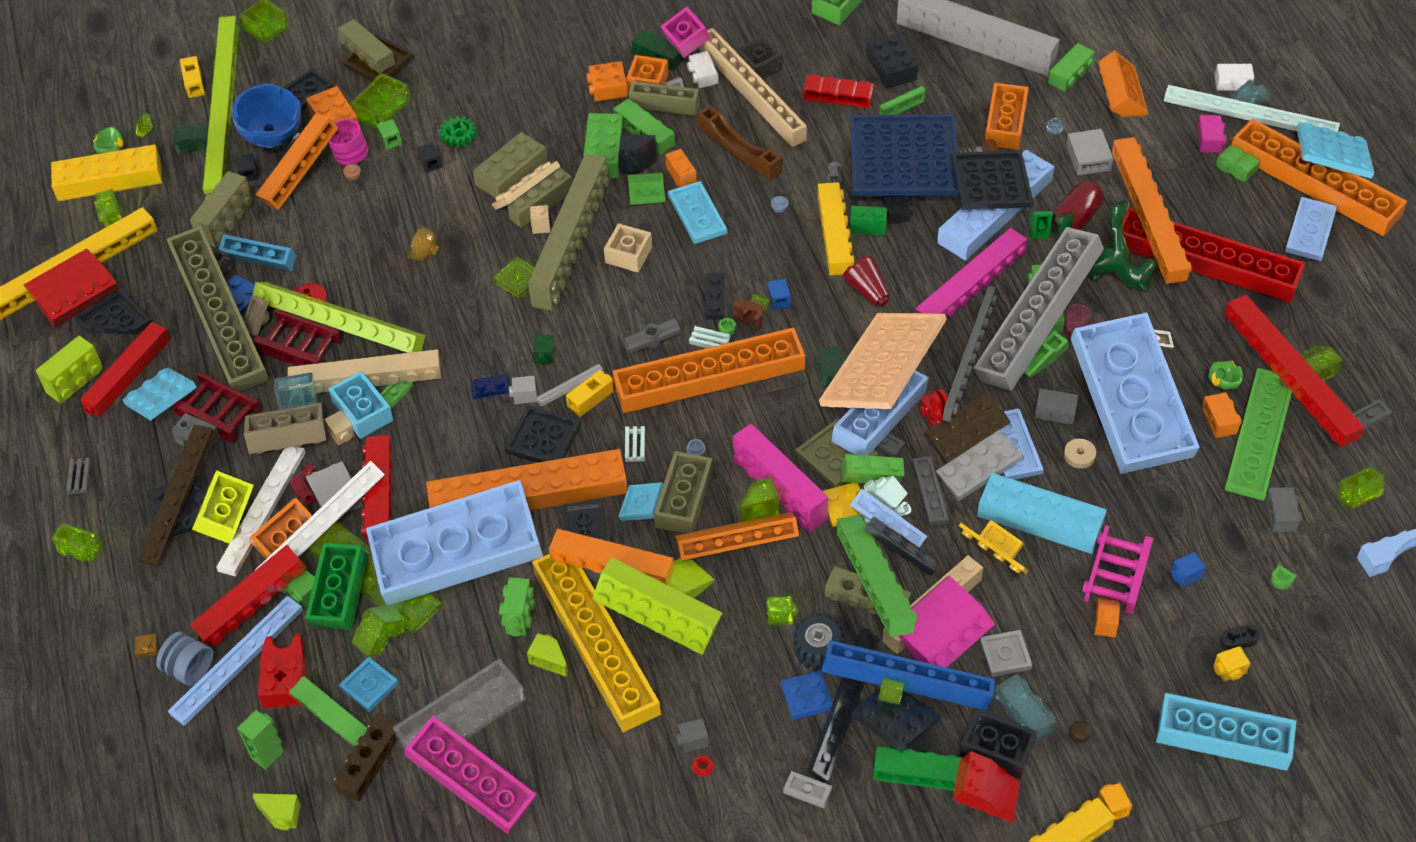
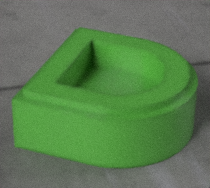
(1282, 578)

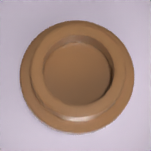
(352, 171)

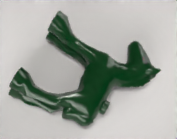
(1115, 257)

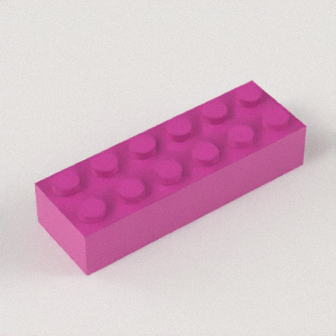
(794, 488)
(470, 774)

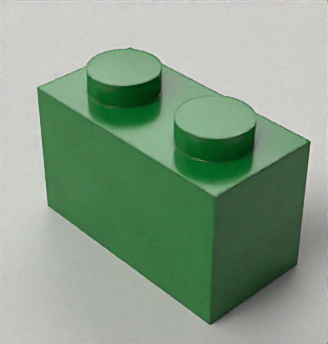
(868, 220)

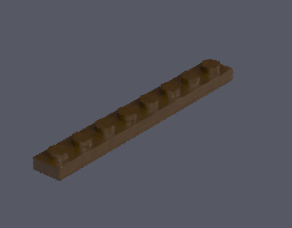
(176, 495)

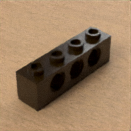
(357, 785)

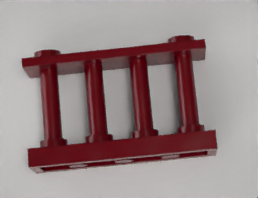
(296, 356)
(228, 430)

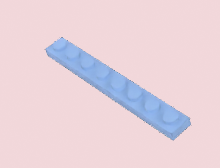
(234, 661)

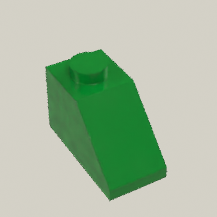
(1040, 224)

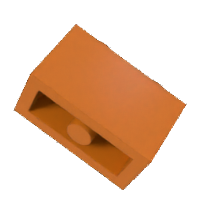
(680, 168)
(1221, 415)

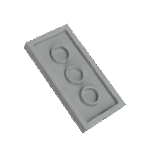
(975, 465)

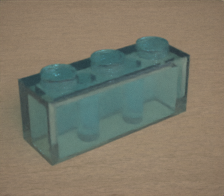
(1025, 706)

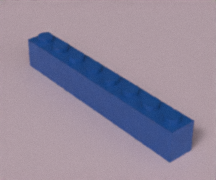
(917, 676)

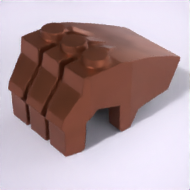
(749, 312)

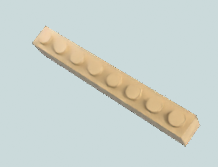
(378, 370)

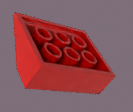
(71, 287)

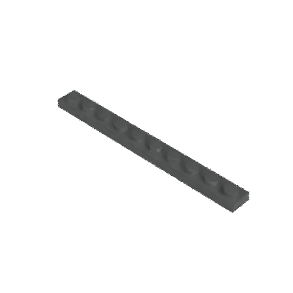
(969, 356)

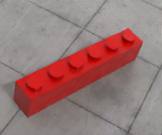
(379, 498)
(248, 596)

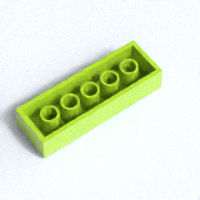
(656, 605)

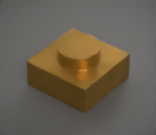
(146, 645)

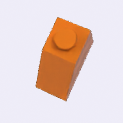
(1106, 617)

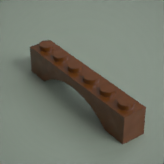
(716, 127)

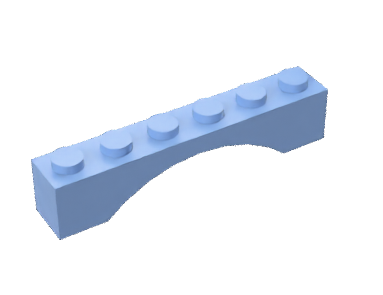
(1379, 555)

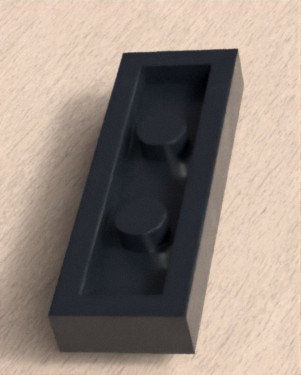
(715, 296)

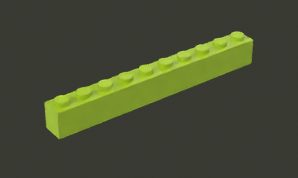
(339, 317)

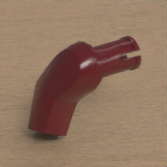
(300, 485)

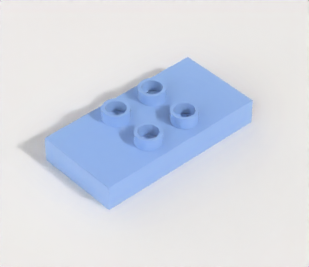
(1134, 393)
(453, 543)

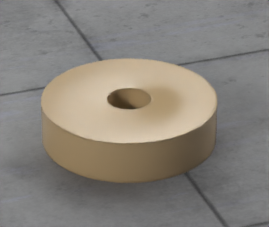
(1080, 460)

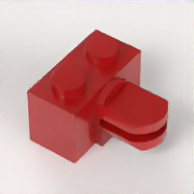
(933, 406)

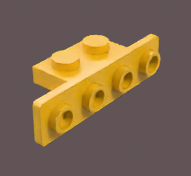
(999, 541)

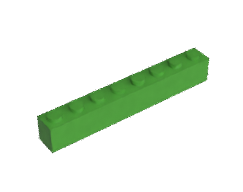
(876, 576)

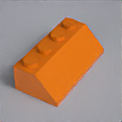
(1122, 86)

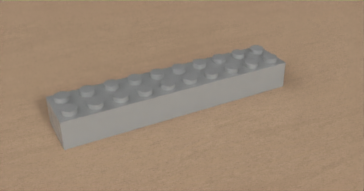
(981, 33)
(1038, 308)

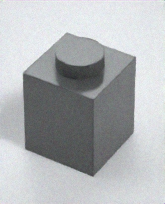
(692, 735)

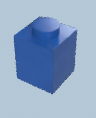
(779, 294)
(1188, 569)

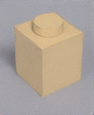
(540, 219)
(339, 427)

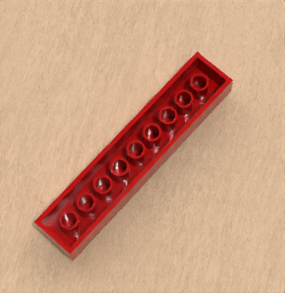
(1225, 259)

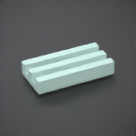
(710, 337)
(634, 431)

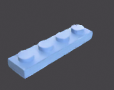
(870, 507)

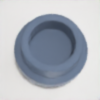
(779, 204)
(696, 447)

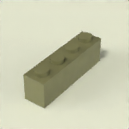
(366, 46)
(665, 98)
(546, 192)

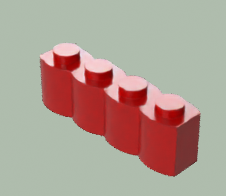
(842, 92)

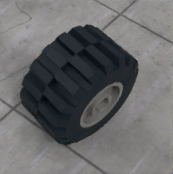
(812, 639)

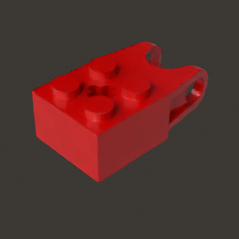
(280, 672)

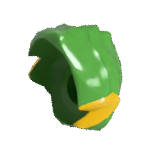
(108, 141)
(1225, 375)

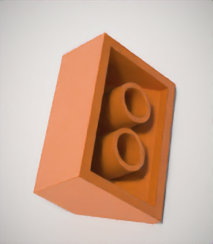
(279, 528)

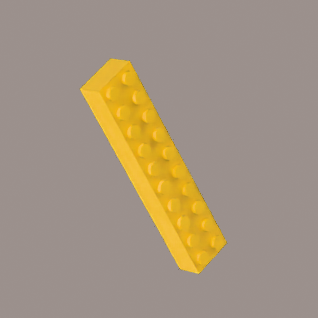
(598, 643)

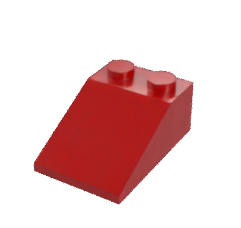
(986, 787)

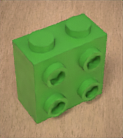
(517, 606)

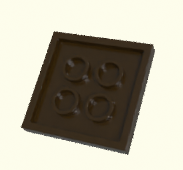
(360, 67)

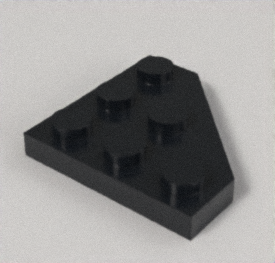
(114, 315)

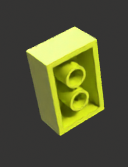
(223, 507)

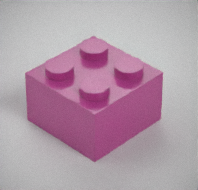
(685, 32)

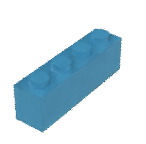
(258, 253)

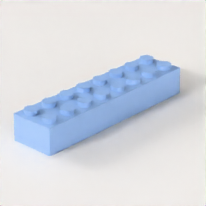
(972, 228)

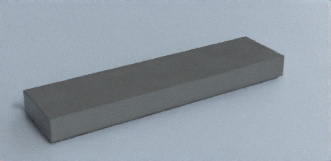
(930, 491)

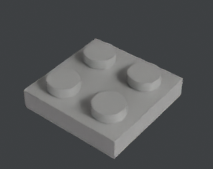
(1005, 653)

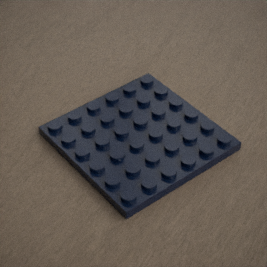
(903, 154)

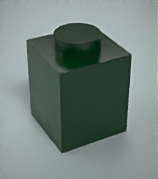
(544, 349)

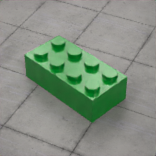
(337, 586)

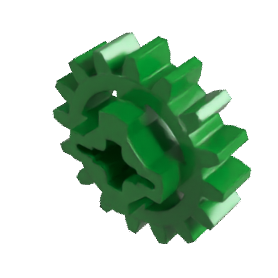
(458, 131)

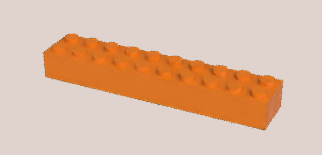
(1349, 192)
(708, 370)
(544, 482)

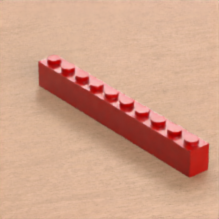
(1294, 371)

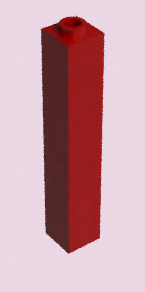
(125, 369)

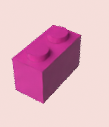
(1210, 133)

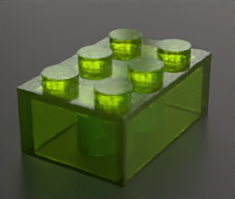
(380, 100)

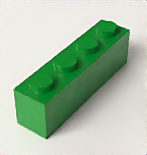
(916, 768)

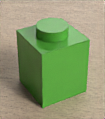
(389, 134)

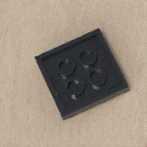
(542, 435)
(190, 509)
(896, 723)

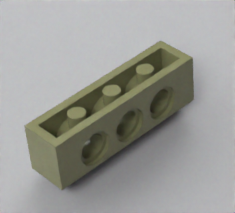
(842, 579)

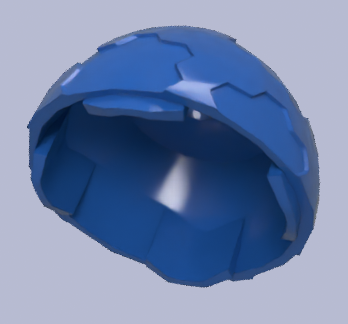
(266, 108)

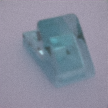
(1251, 94)

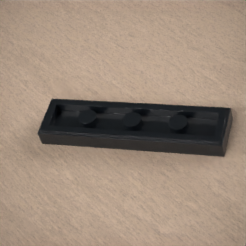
(902, 546)

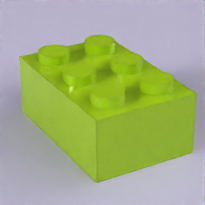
(69, 369)

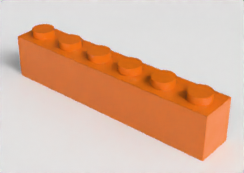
(297, 161)
(736, 535)
(595, 554)

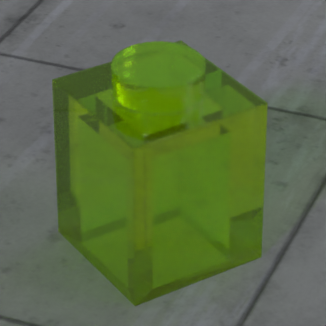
(780, 610)

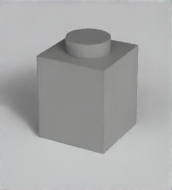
(523, 390)

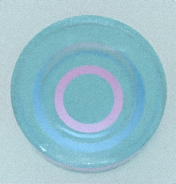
(1055, 126)

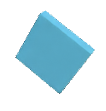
(640, 501)

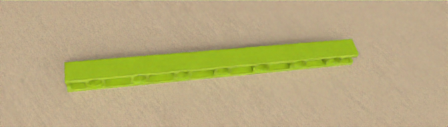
(221, 103)

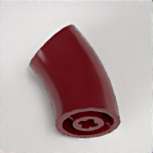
(1084, 199)

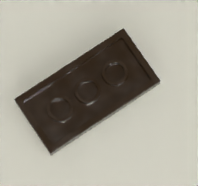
(968, 427)

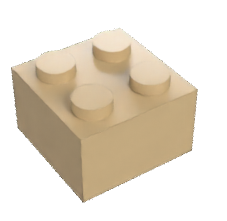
(628, 247)

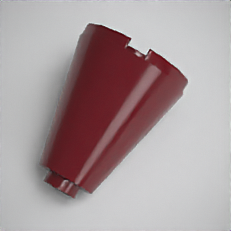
(868, 281)

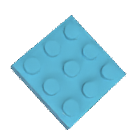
(159, 393)

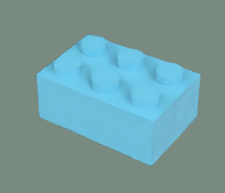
(361, 404)

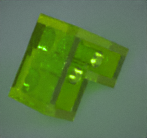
(377, 627)

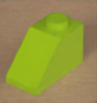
(547, 655)
(279, 809)

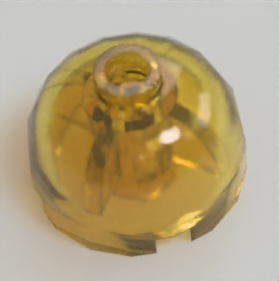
(423, 245)

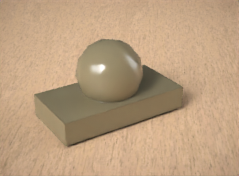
(256, 314)

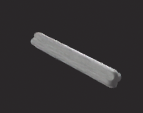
(567, 386)

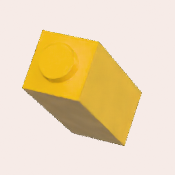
(192, 77)
(590, 393)

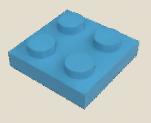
(368, 684)

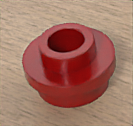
(703, 760)

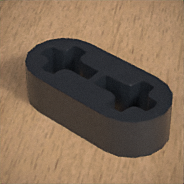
(1239, 636)

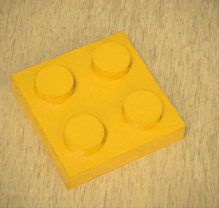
(840, 501)

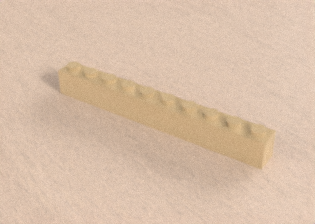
(755, 89)

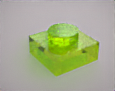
(143, 125)
(765, 302)
(890, 691)

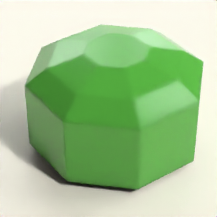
(727, 326)

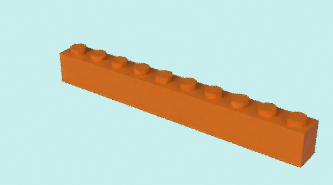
(1151, 211)

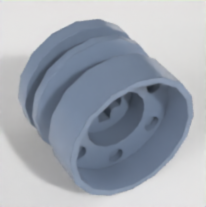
(184, 658)

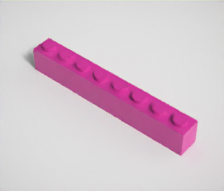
(975, 275)

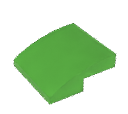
(646, 188)

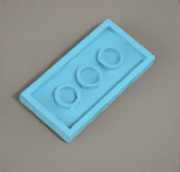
(697, 212)

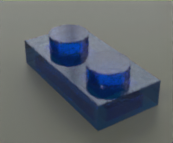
(489, 386)

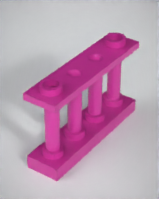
(1132, 582)

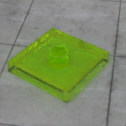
(515, 277)

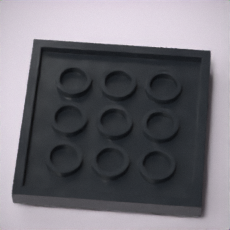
(991, 180)

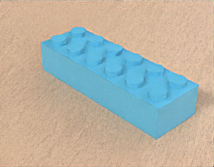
(1041, 513)
(1226, 731)

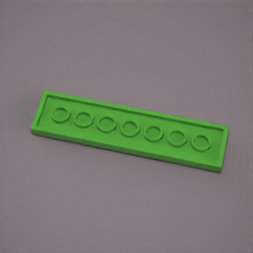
(1259, 436)

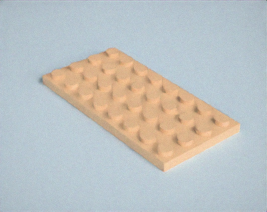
(883, 360)

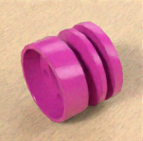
(348, 143)

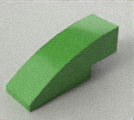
(1048, 352)

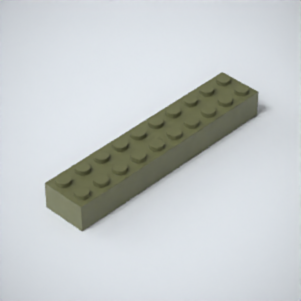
(568, 232)
(217, 310)

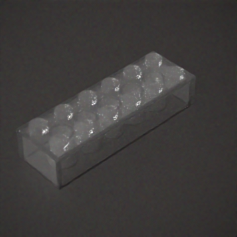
(468, 705)

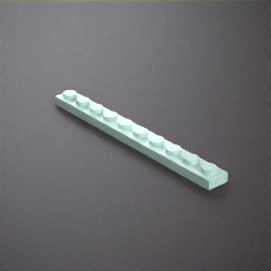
(1242, 109)

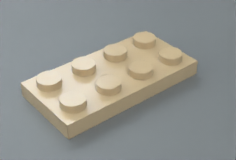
(527, 182)

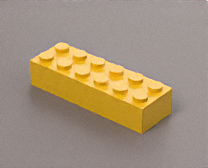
(106, 171)

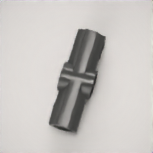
(651, 335)

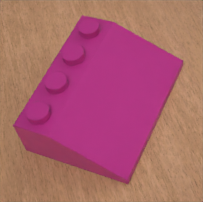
(946, 624)

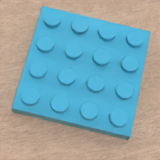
(1335, 149)

